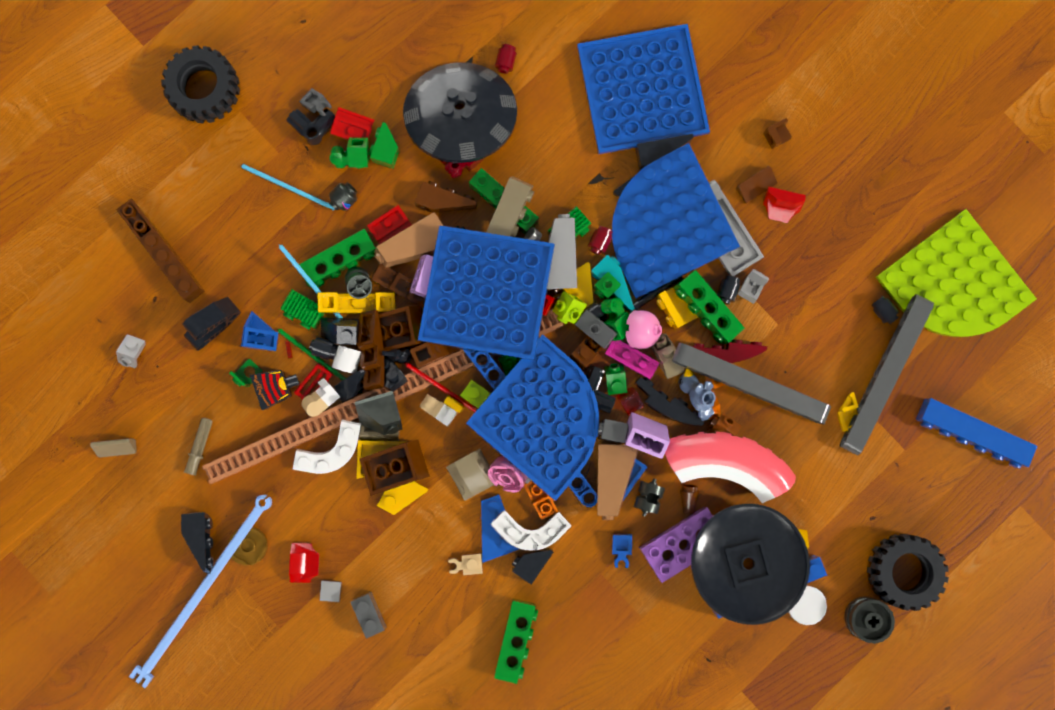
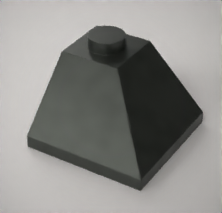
(379, 413)

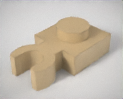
(470, 564)

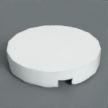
(810, 607)

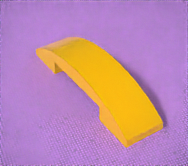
(347, 304)

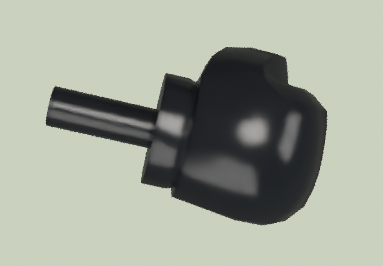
(399, 355)

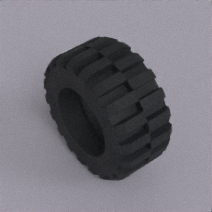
(186, 65)
(932, 572)

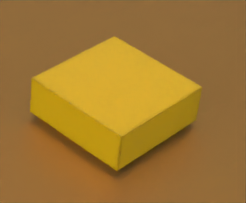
(458, 407)

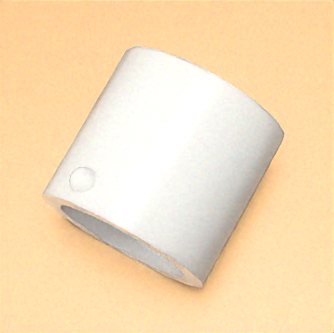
(346, 359)

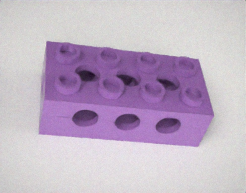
(670, 541)

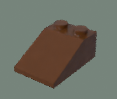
(401, 327)
(394, 467)

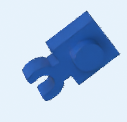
(622, 546)

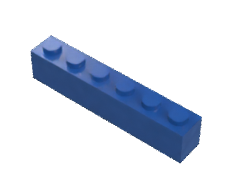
(977, 433)

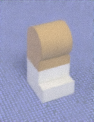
(320, 399)
(438, 410)

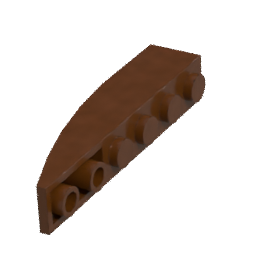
(160, 251)

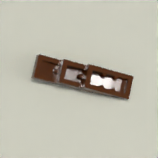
(396, 283)
(371, 348)

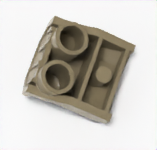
(471, 474)

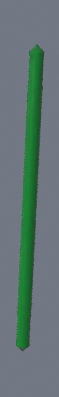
(308, 352)

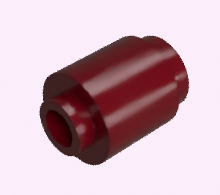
(505, 58)
(600, 240)

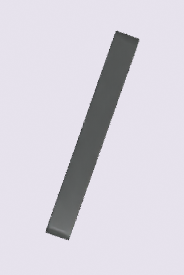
(887, 374)
(751, 383)

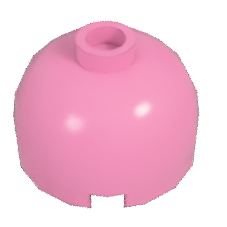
(643, 329)
(506, 475)

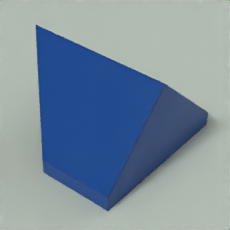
(258, 334)

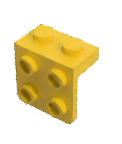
(675, 308)

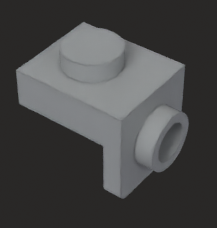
(753, 286)
(129, 351)

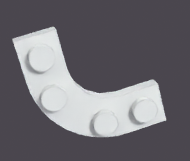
(334, 458)
(530, 539)

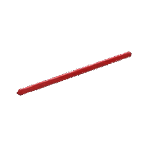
(441, 387)

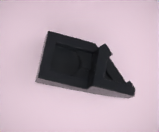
(350, 386)

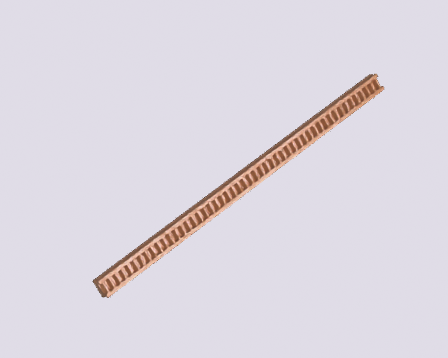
(346, 411)

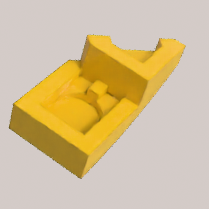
(847, 411)

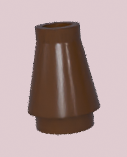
(689, 498)

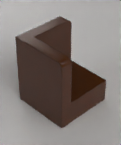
(777, 134)

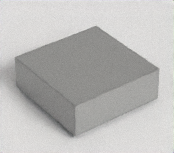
(330, 591)

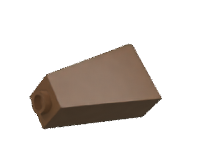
(410, 243)
(614, 472)

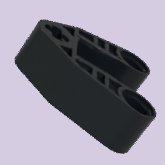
(210, 322)

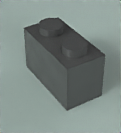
(612, 431)
(368, 615)

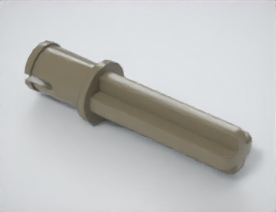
(198, 446)

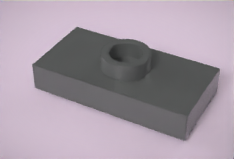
(596, 329)

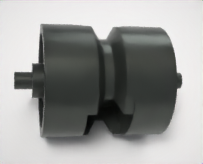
(358, 282)
(649, 497)

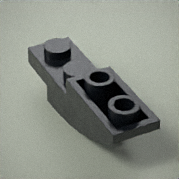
(674, 410)

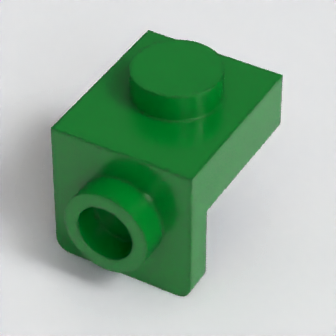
(606, 286)
(615, 379)

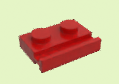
(351, 124)
(389, 224)

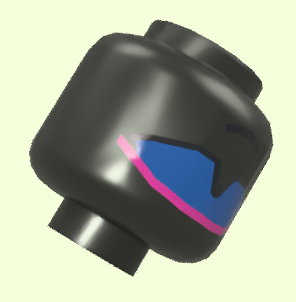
(343, 196)

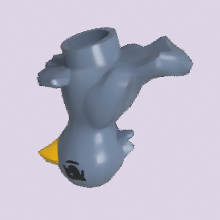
(700, 395)

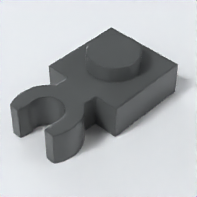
(315, 102)

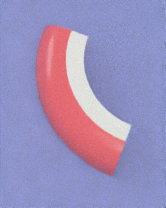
(731, 459)

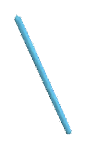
(289, 187)
(302, 272)

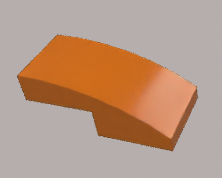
(542, 502)

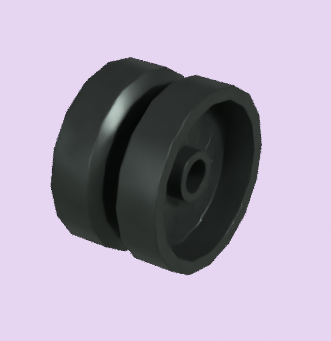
(865, 609)

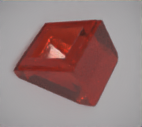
(630, 401)

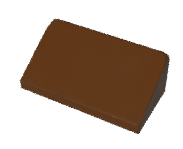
(756, 184)

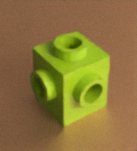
(569, 308)

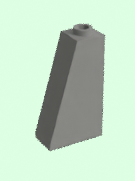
(563, 267)

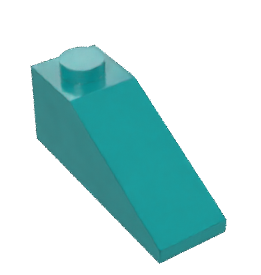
(612, 266)

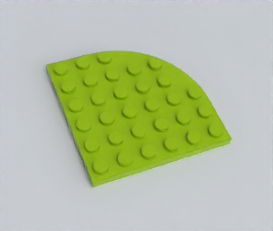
(964, 278)

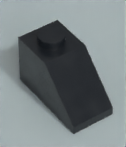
(340, 330)
(531, 564)

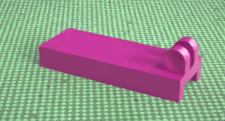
(632, 358)

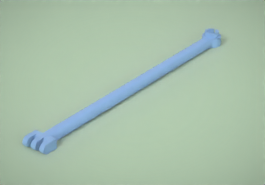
(144, 672)

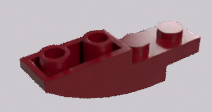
(734, 351)

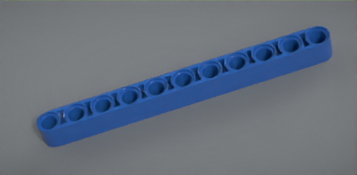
(491, 365)

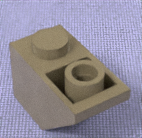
(664, 352)

